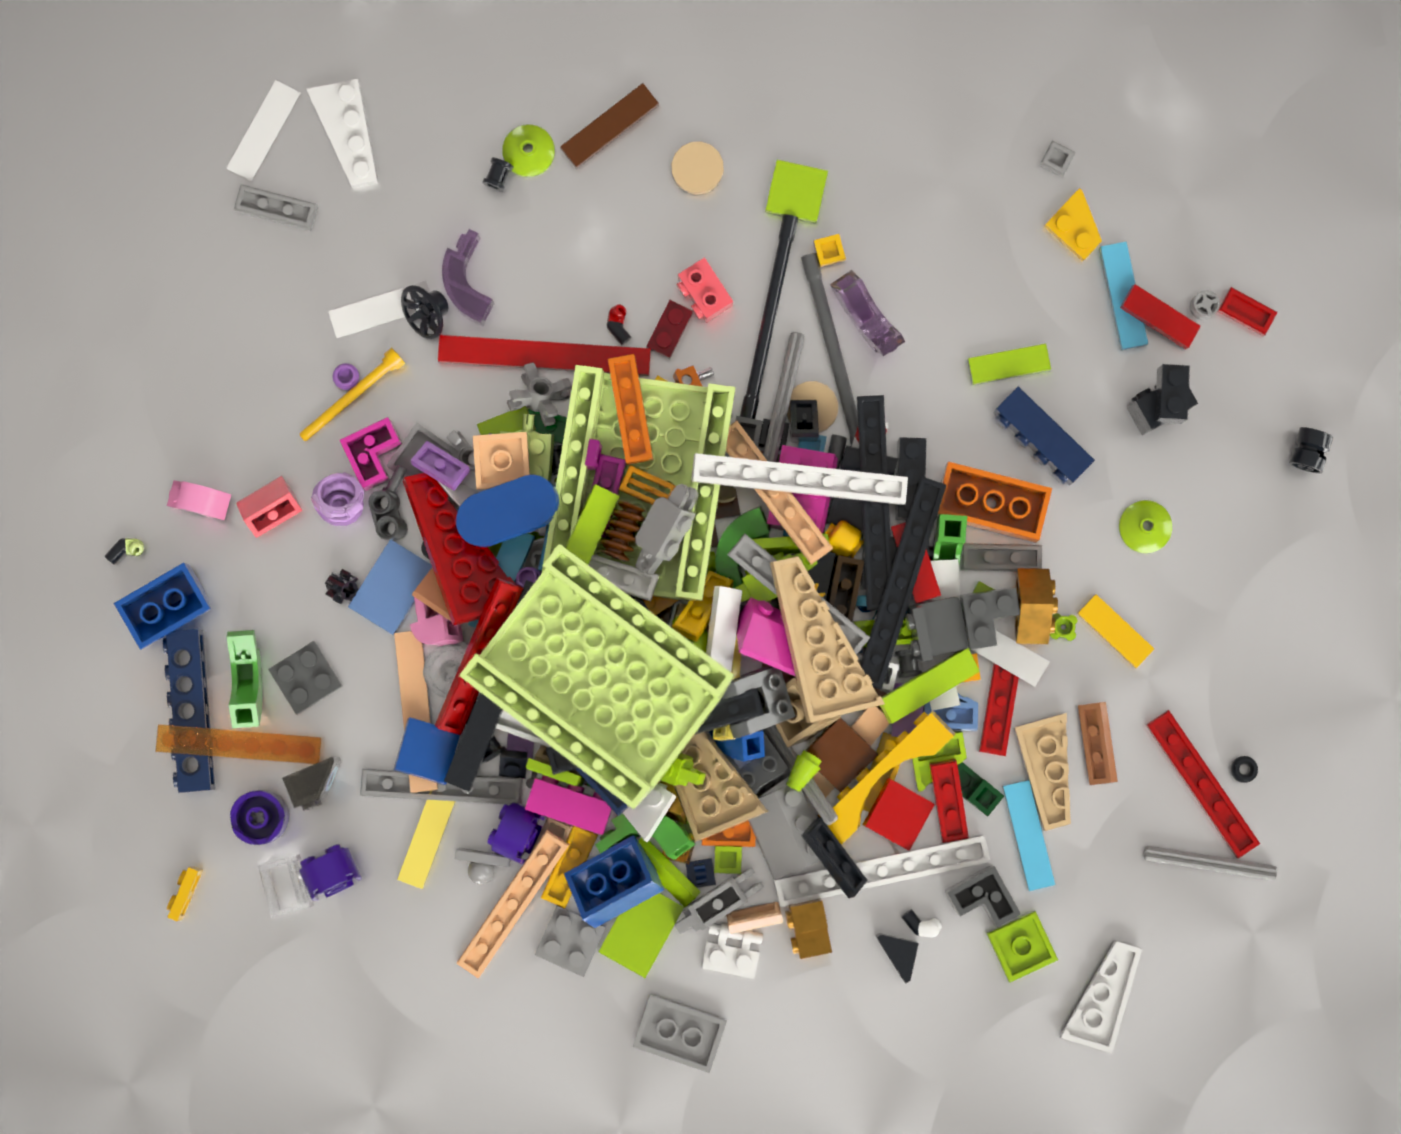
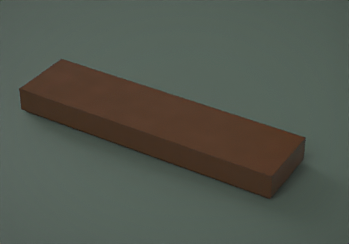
(609, 125)

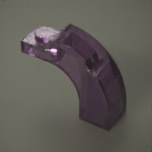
(466, 300)
(865, 314)

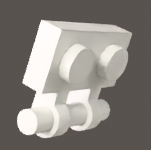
(732, 959)

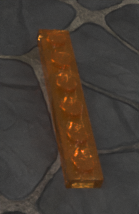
(237, 744)

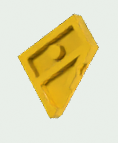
(1075, 226)

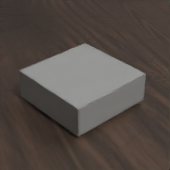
(1057, 158)

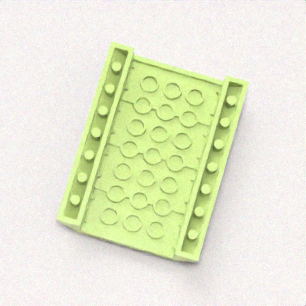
(680, 424)
(599, 677)

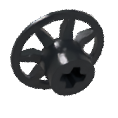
(427, 308)

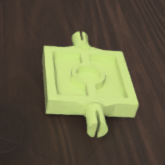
(539, 447)

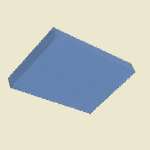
(389, 587)

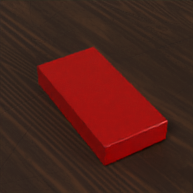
(1247, 311)

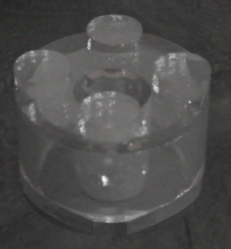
(435, 668)

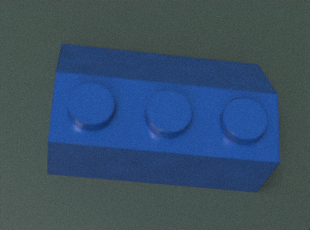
(163, 605)
(613, 882)

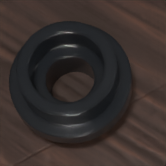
(1252, 769)

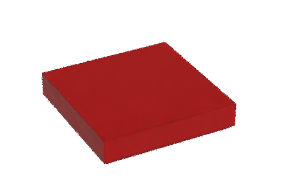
(898, 814)

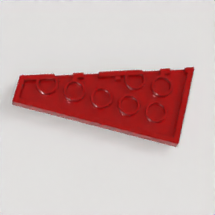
(461, 569)

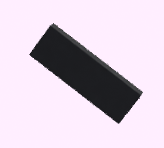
(834, 857)

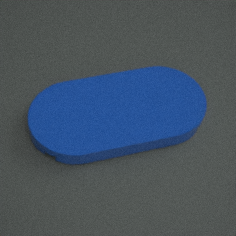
(507, 511)

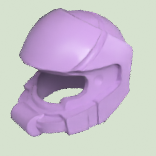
(338, 499)

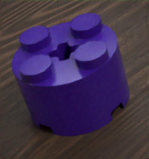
(244, 819)
(516, 832)
(329, 872)

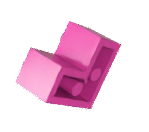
(365, 448)

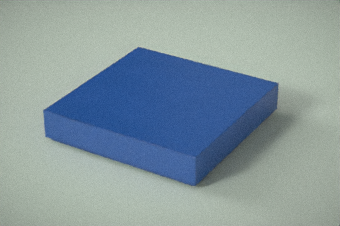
(426, 751)

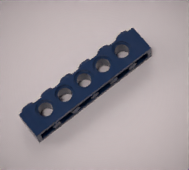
(197, 696)

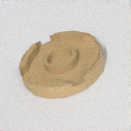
(697, 168)
(826, 402)

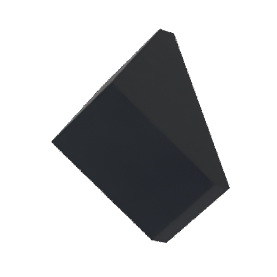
(804, 420)
(901, 953)

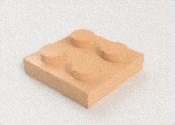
(500, 458)

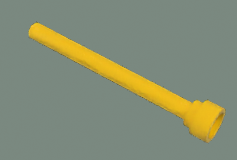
(390, 362)

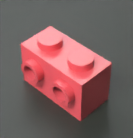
(704, 290)
(268, 506)

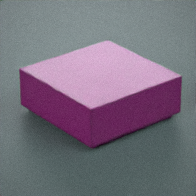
(593, 452)

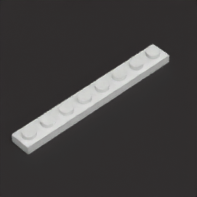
(799, 479)
(887, 870)

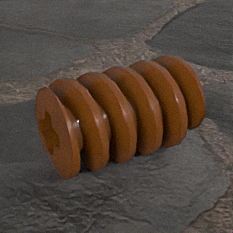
(622, 531)

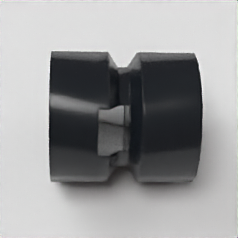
(1311, 450)

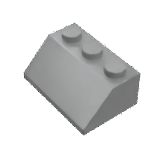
(781, 831)

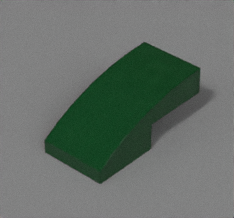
(978, 790)

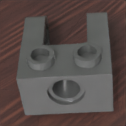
(772, 695)
(763, 772)

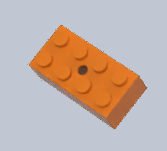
(1018, 506)

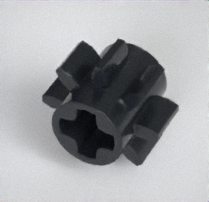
(341, 586)

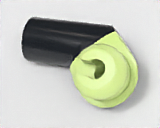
(124, 546)

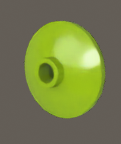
(533, 162)
(1132, 528)

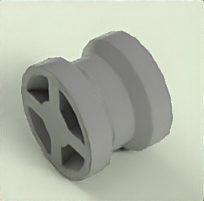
(1210, 303)

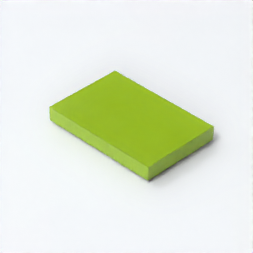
(641, 933)

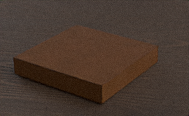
(842, 754)

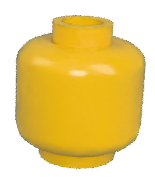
(844, 539)

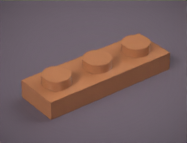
(1097, 743)

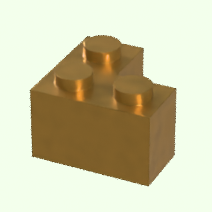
(1036, 606)
(809, 928)

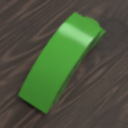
(751, 523)
(949, 537)
(246, 673)
(669, 835)

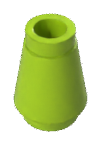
(803, 770)

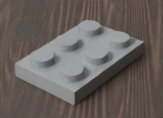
(679, 1033)

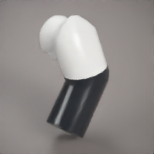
(922, 928)

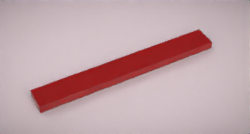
(543, 354)

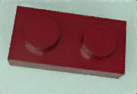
(670, 329)

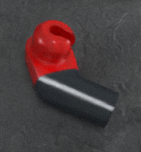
(615, 323)

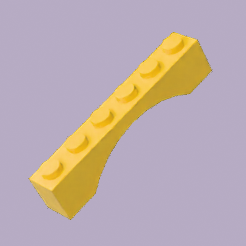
(924, 740)

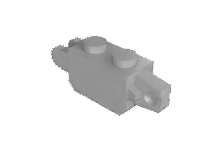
(665, 528)
(717, 903)

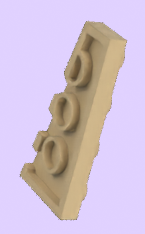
(1046, 763)

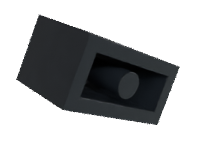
(1172, 393)

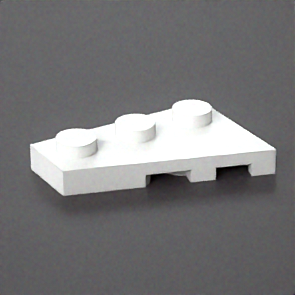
(650, 811)

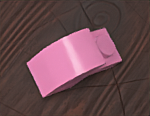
(199, 499)
(433, 627)

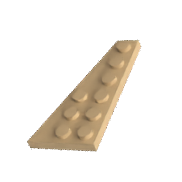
(822, 657)
(724, 795)

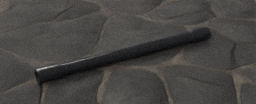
(786, 237)

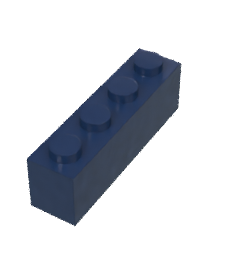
(1043, 436)

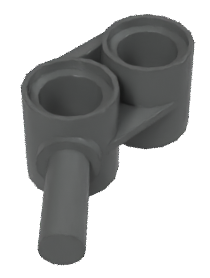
(383, 517)

